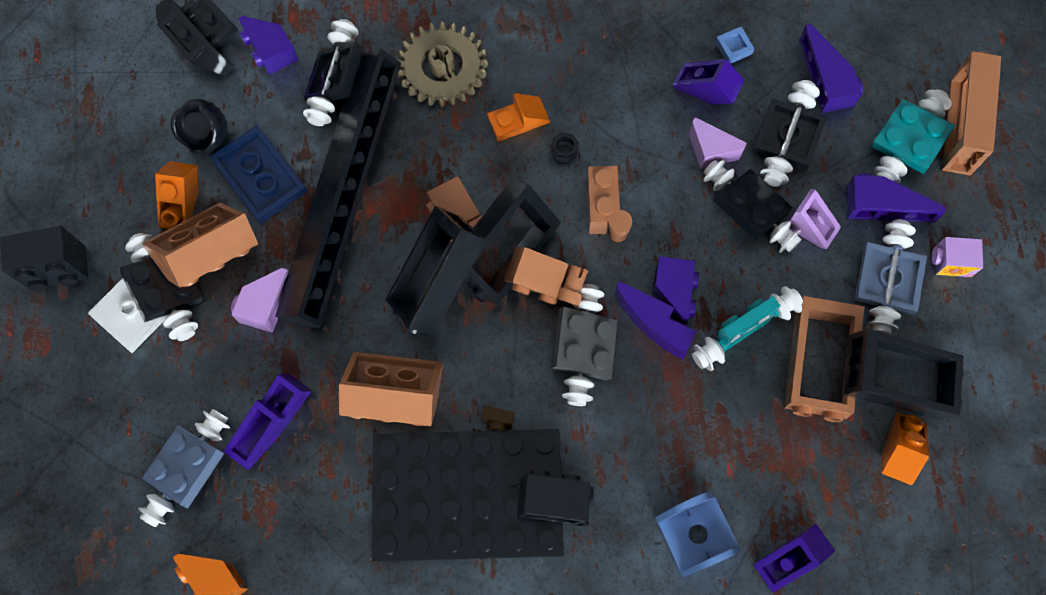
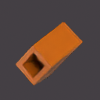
(176, 193)
(905, 448)
(209, 575)

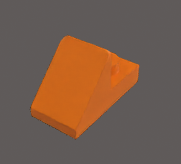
(521, 116)

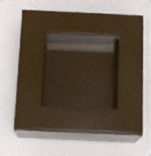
(497, 418)

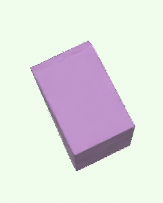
(714, 144)
(815, 221)

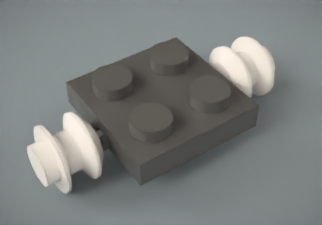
(584, 345)

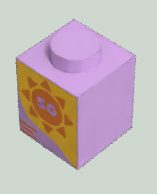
(958, 257)

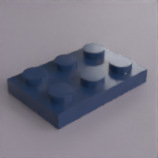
(258, 174)

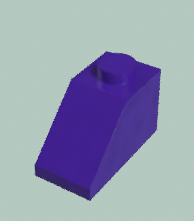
(710, 81)
(794, 558)

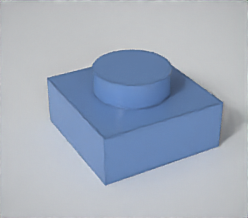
(734, 45)

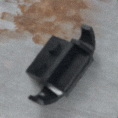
(197, 32)

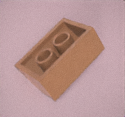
(201, 244)
(390, 389)

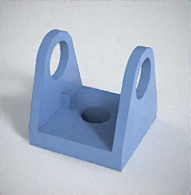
(701, 512)

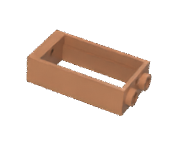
(973, 113)
(826, 311)

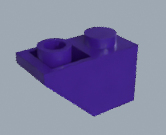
(270, 43)
(674, 286)

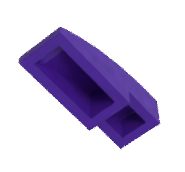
(654, 320)
(267, 420)

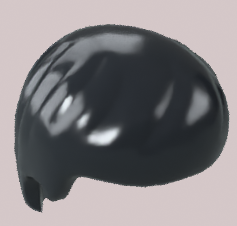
(199, 126)

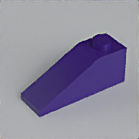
(829, 72)
(885, 200)

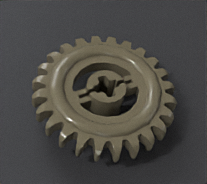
(441, 44)

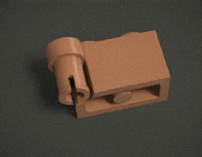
(454, 198)
(604, 203)
(545, 276)

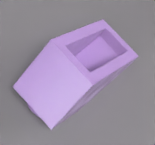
(260, 300)

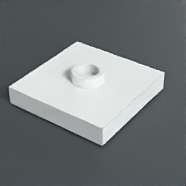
(122, 319)

